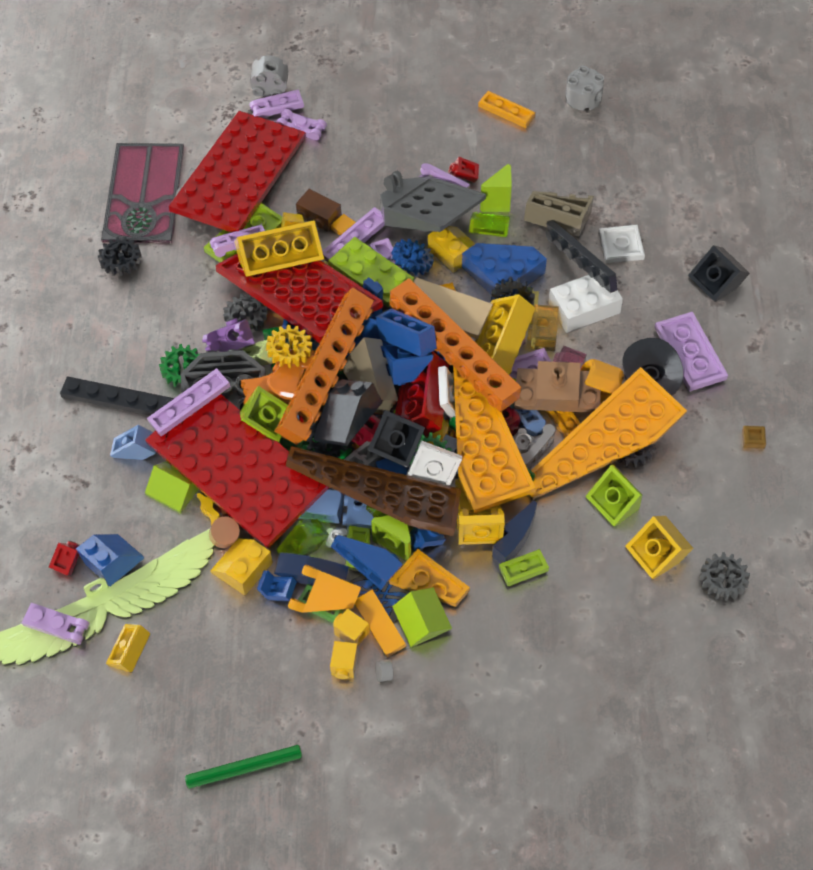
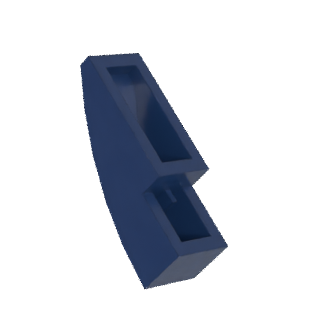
(515, 534)
(292, 564)

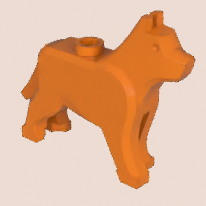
(281, 382)

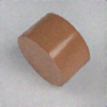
(224, 532)

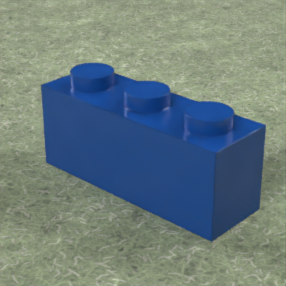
(406, 332)

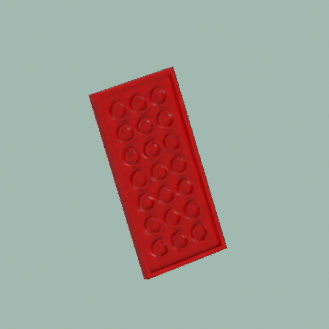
(237, 172)
(300, 294)
(238, 469)

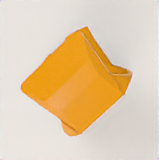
(603, 377)

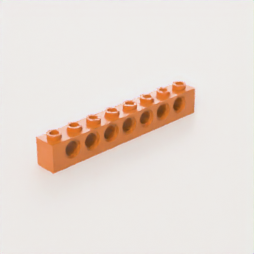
(465, 347)
(289, 425)

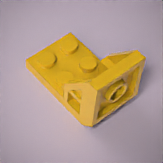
(478, 528)

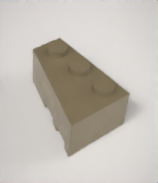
(567, 212)
(369, 365)

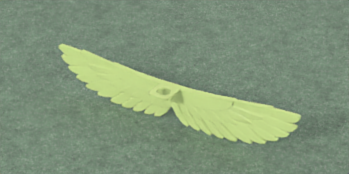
(126, 596)

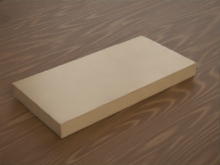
(463, 309)

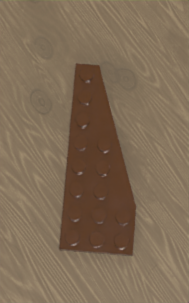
(398, 495)

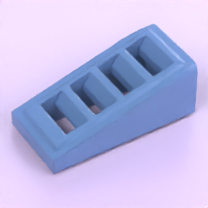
(535, 425)

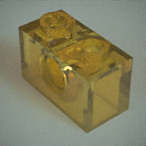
(544, 337)

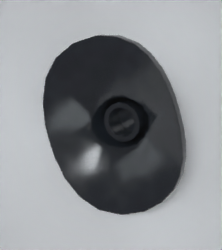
(657, 360)

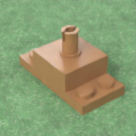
(556, 388)

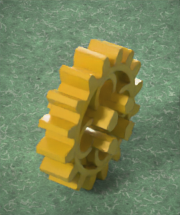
(298, 342)

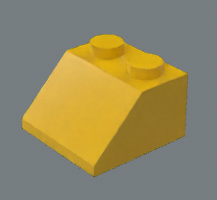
(449, 246)
(659, 546)
(243, 565)

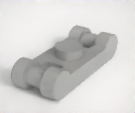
(538, 448)

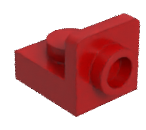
(464, 169)
(65, 557)

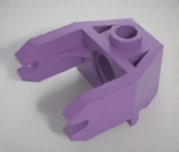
(224, 339)

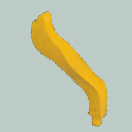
(207, 508)

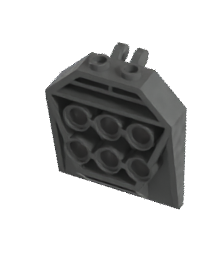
(425, 202)
(232, 365)

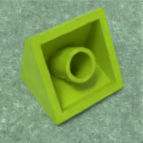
(497, 191)
(263, 412)
(170, 487)
(615, 496)
(392, 536)
(421, 616)

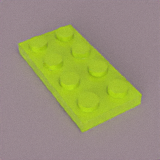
(262, 216)
(360, 261)

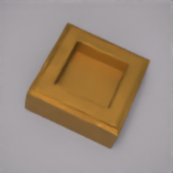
(754, 436)

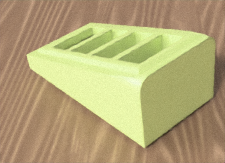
(258, 352)

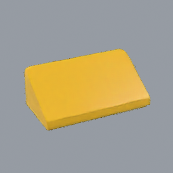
(128, 647)

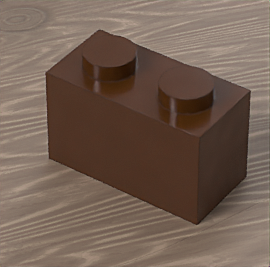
(318, 208)

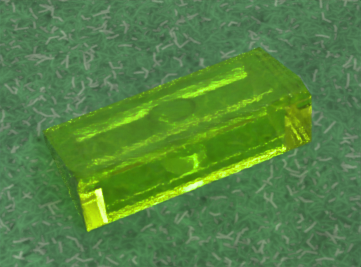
(489, 224)

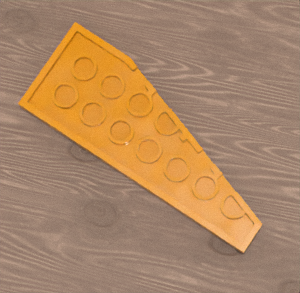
(620, 426)
(491, 462)

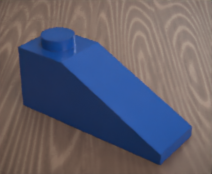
(372, 561)

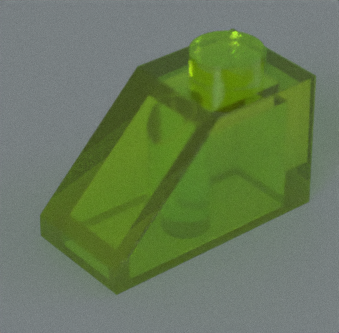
(304, 538)

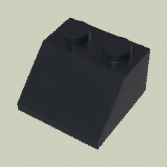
(718, 273)
(396, 438)

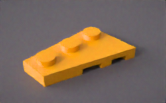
(424, 573)

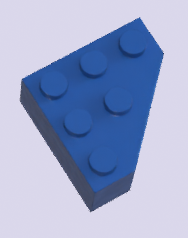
(494, 262)

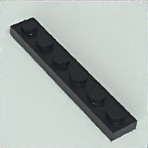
(581, 256)
(112, 396)

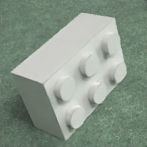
(583, 303)

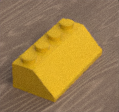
(279, 248)
(506, 329)

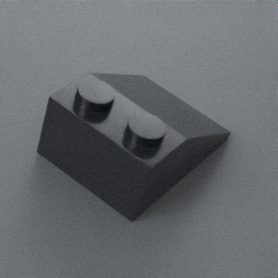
(347, 411)

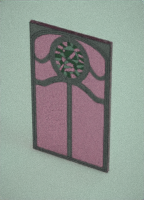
(141, 191)

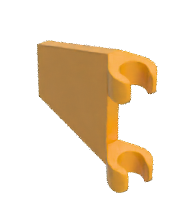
(327, 593)

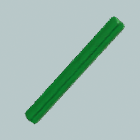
(243, 766)

